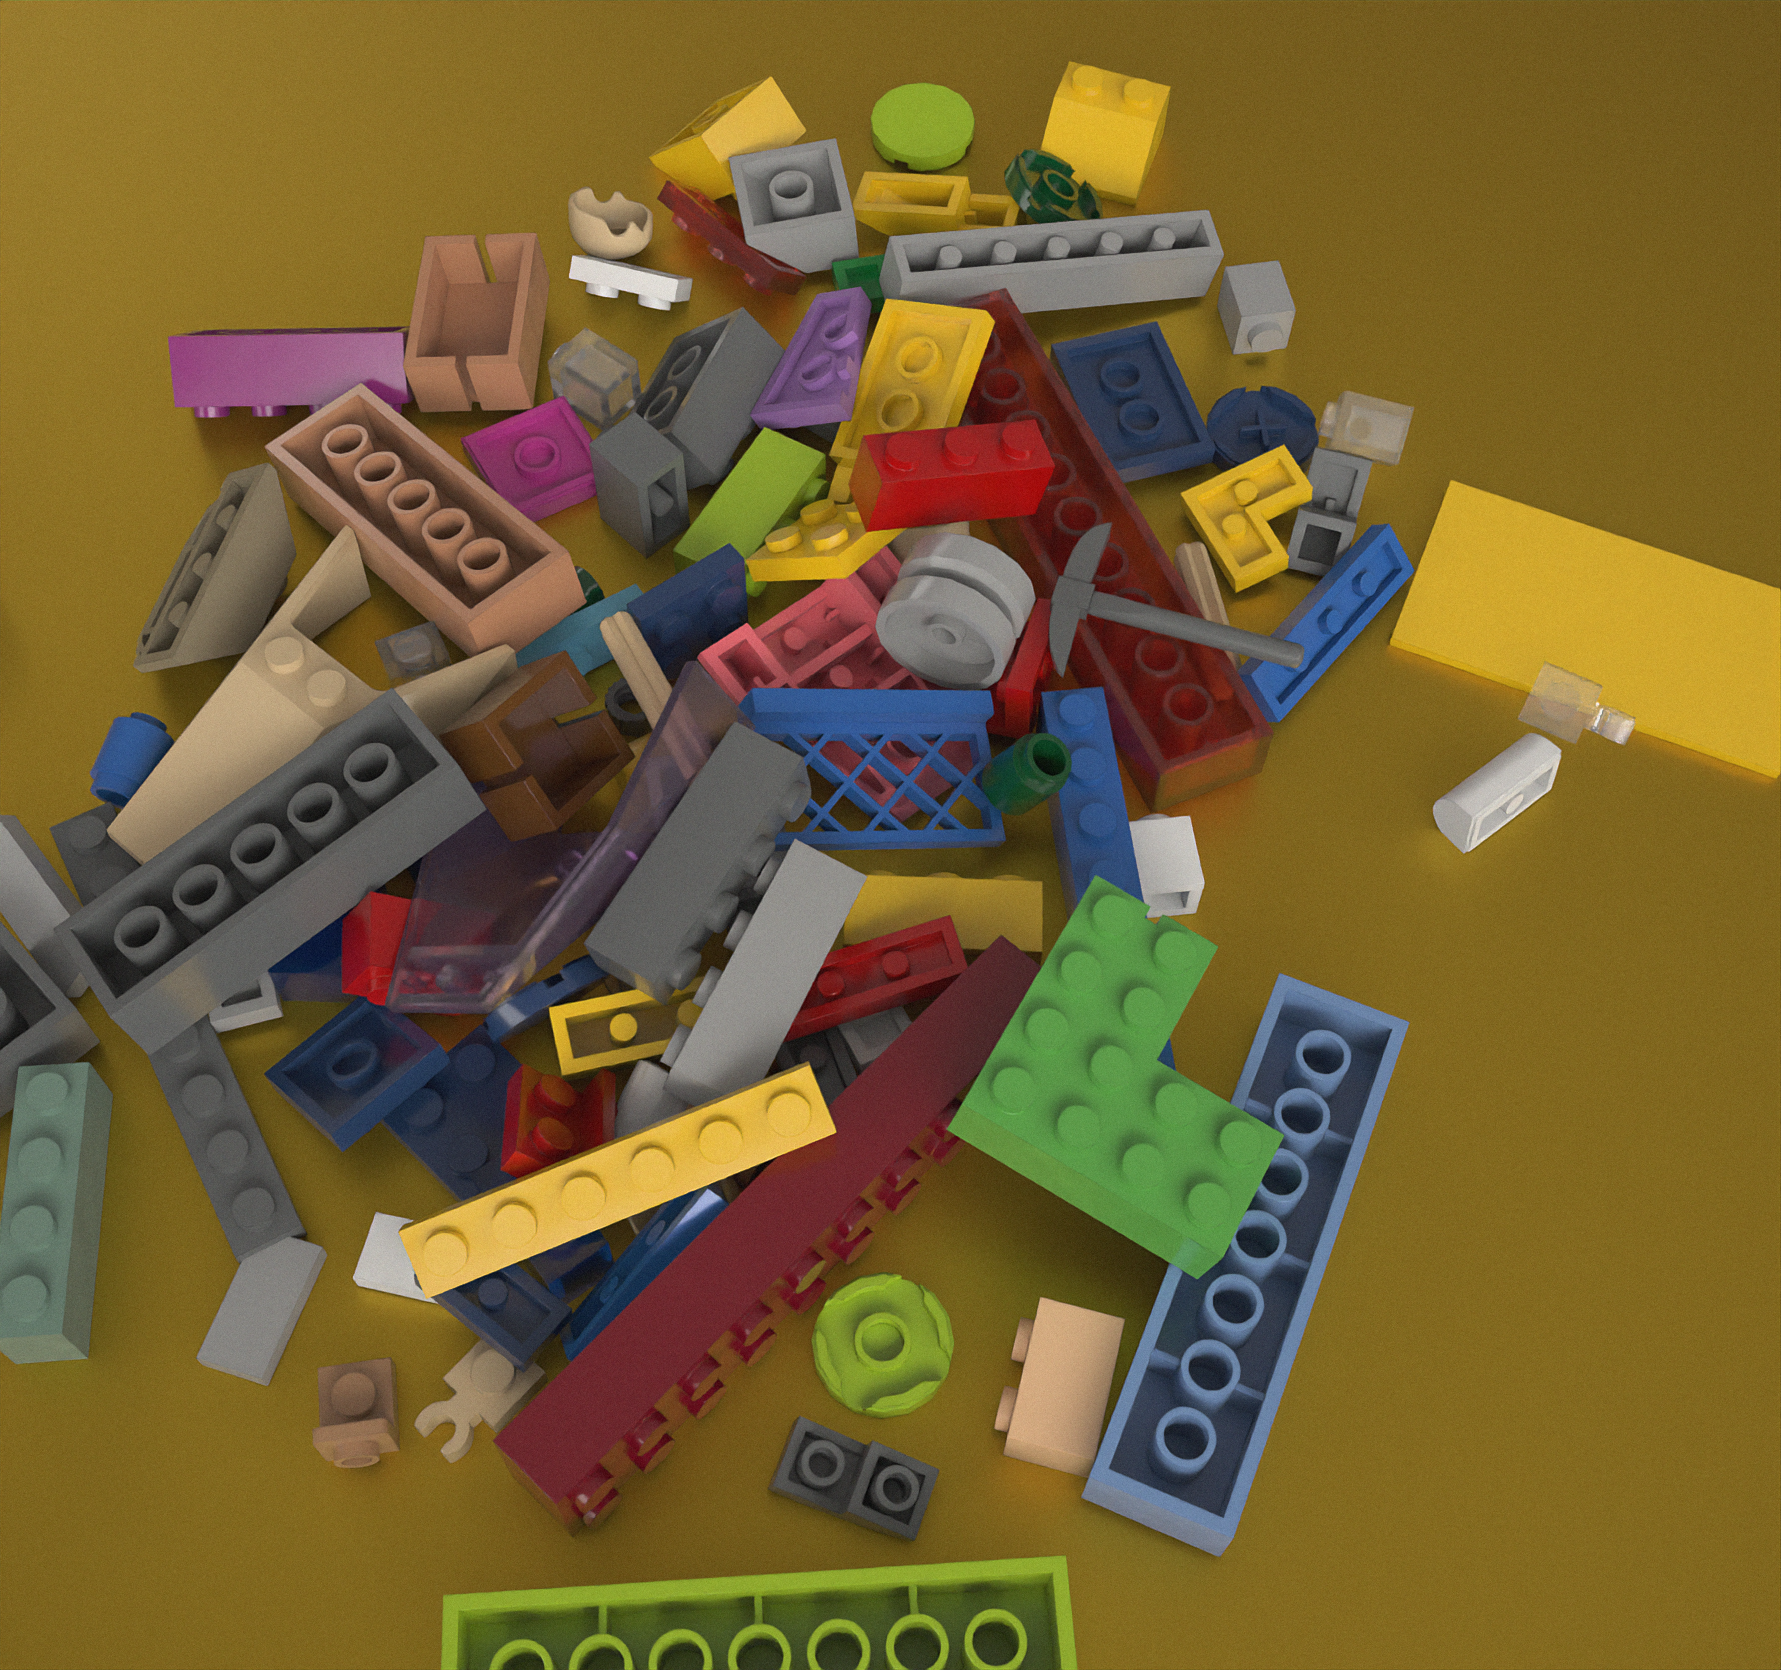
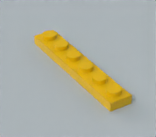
(617, 1179)

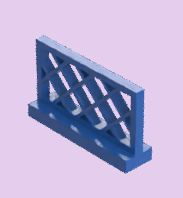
(883, 716)

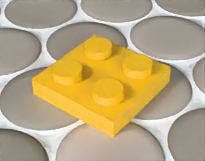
(819, 545)

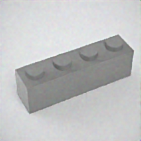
(766, 978)

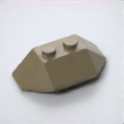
(223, 576)

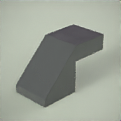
(1329, 520)

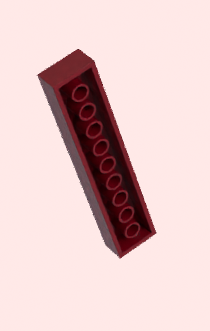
(761, 1257)

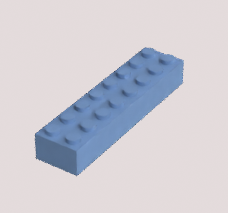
(1226, 1342)

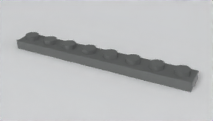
(196, 1077)

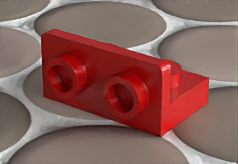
(1024, 678)
(554, 1121)

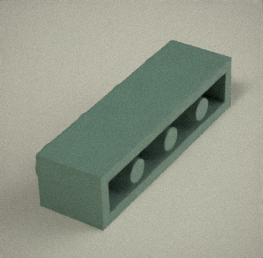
(53, 1212)

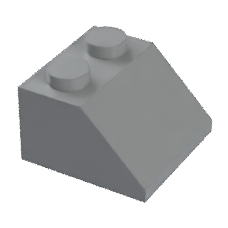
(796, 204)

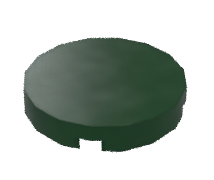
(1047, 191)

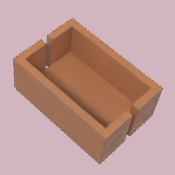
(475, 335)

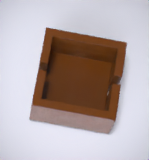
(530, 765)

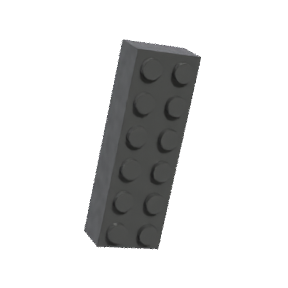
(268, 871)

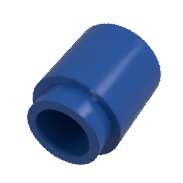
(128, 757)

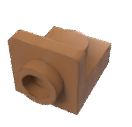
(357, 1412)

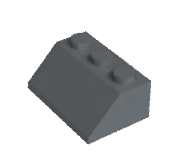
(708, 390)

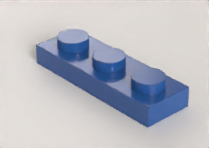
(643, 1260)

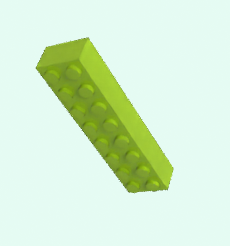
(844, 1619)

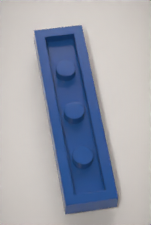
(1330, 619)

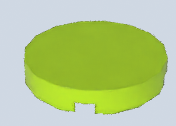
(922, 126)
(882, 1345)

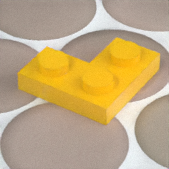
(1234, 513)

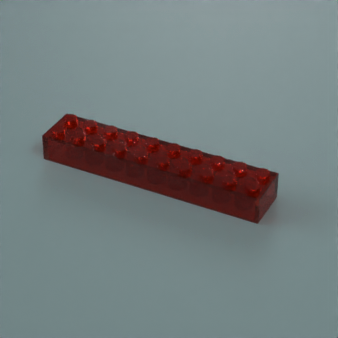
(1170, 702)

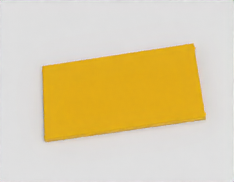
(1662, 633)

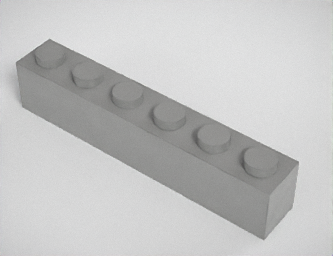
(1058, 262)

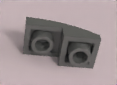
(854, 1480)

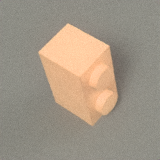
(1062, 1387)

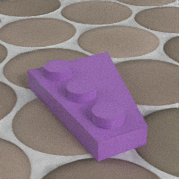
(820, 366)

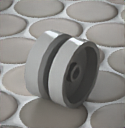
(955, 611)

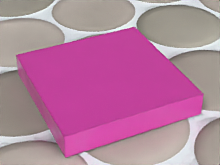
(535, 459)

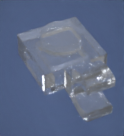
(1567, 703)

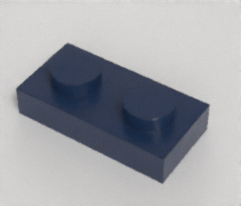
(508, 1313)

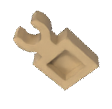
(485, 1390)

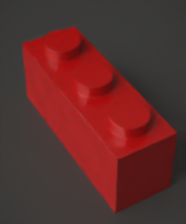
(950, 475)

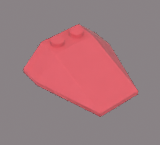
(834, 644)

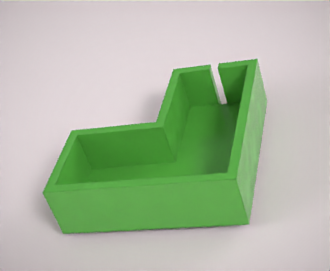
(1093, 1111)

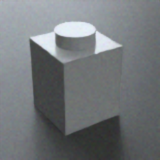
(1256, 307)

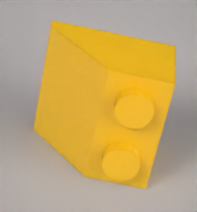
(734, 125)
(1107, 129)

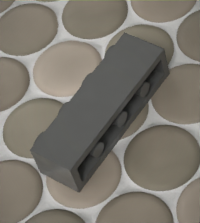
(700, 864)

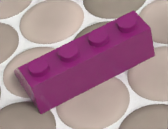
(286, 368)

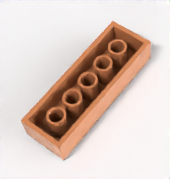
(427, 524)

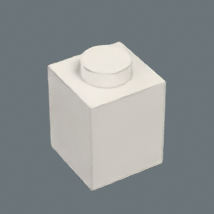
(1167, 864)

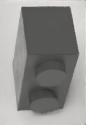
(640, 484)

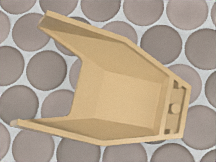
(282, 702)

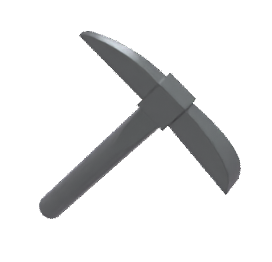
(1076, 598)

